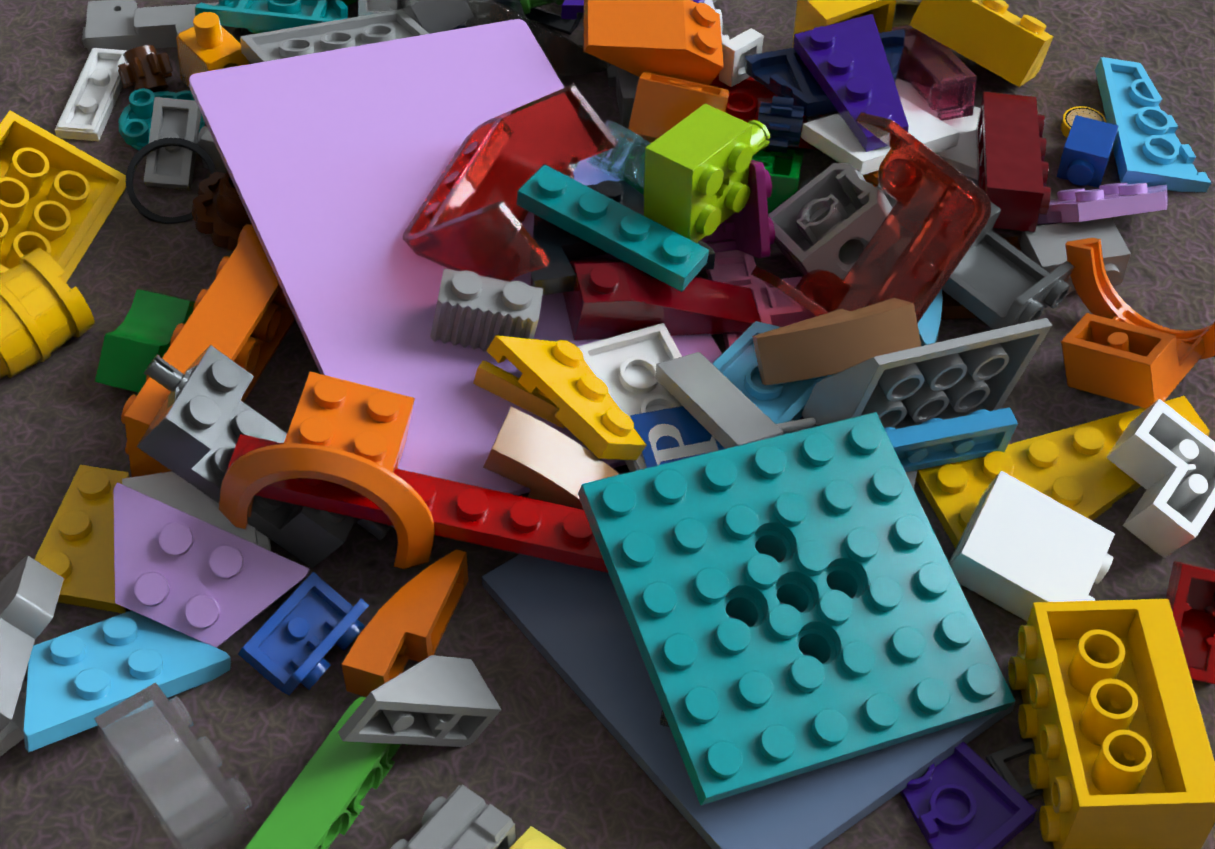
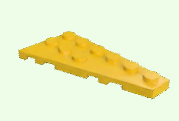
(1060, 464)

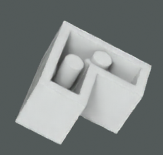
(1176, 470)

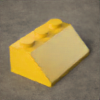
(987, 35)

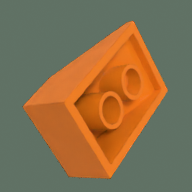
(656, 37)

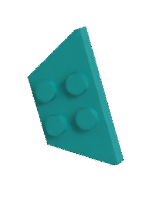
(274, 15)

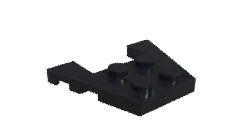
(563, 246)

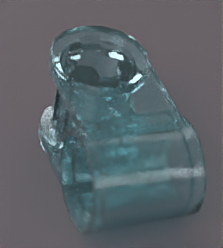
(626, 159)

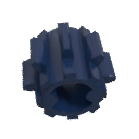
(782, 122)

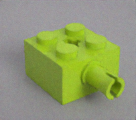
(701, 171)

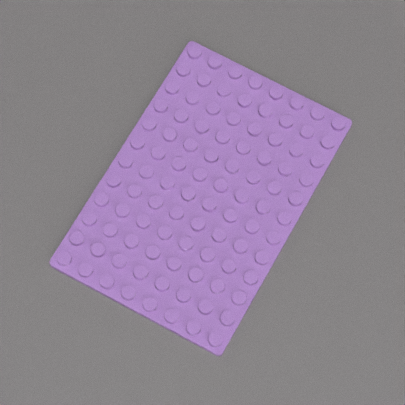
(332, 172)

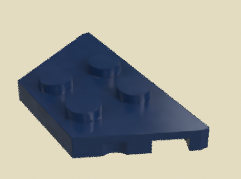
(789, 77)

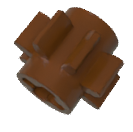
(145, 69)

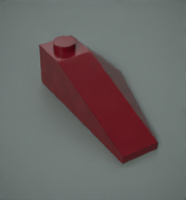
(620, 299)

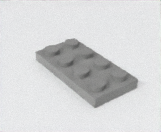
(329, 36)

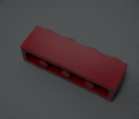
(1012, 159)

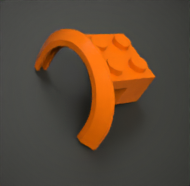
(1118, 349)
(346, 438)

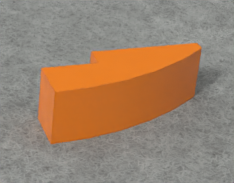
(406, 625)

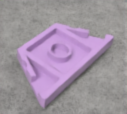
(1106, 202)
(192, 570)

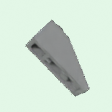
(428, 704)

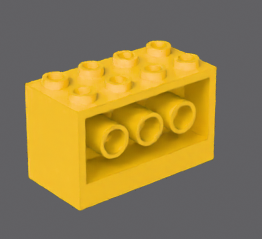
(1113, 726)

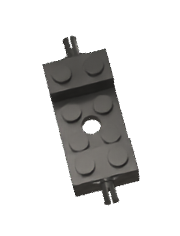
(197, 438)

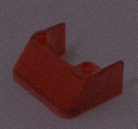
(472, 209)
(916, 244)

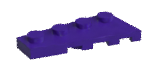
(853, 73)

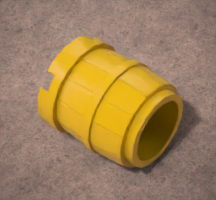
(37, 312)

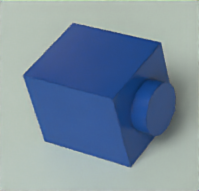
(1087, 151)

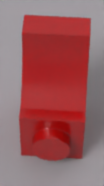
(1193, 607)

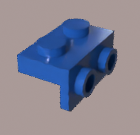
(300, 634)

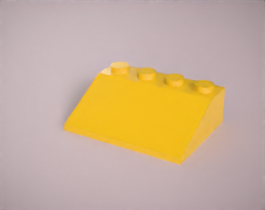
(50, 195)

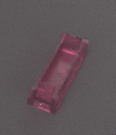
(937, 75)

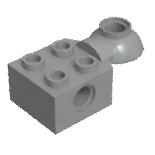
(830, 220)

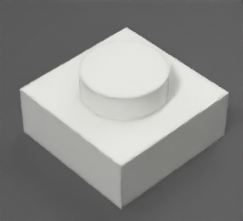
(734, 55)

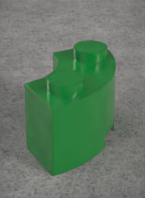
(140, 338)

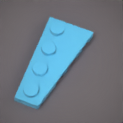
(1146, 137)

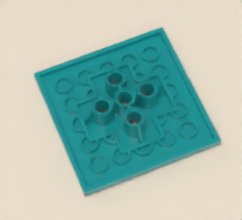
(787, 525)

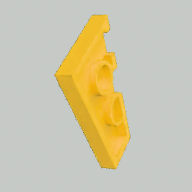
(581, 397)
(82, 540)

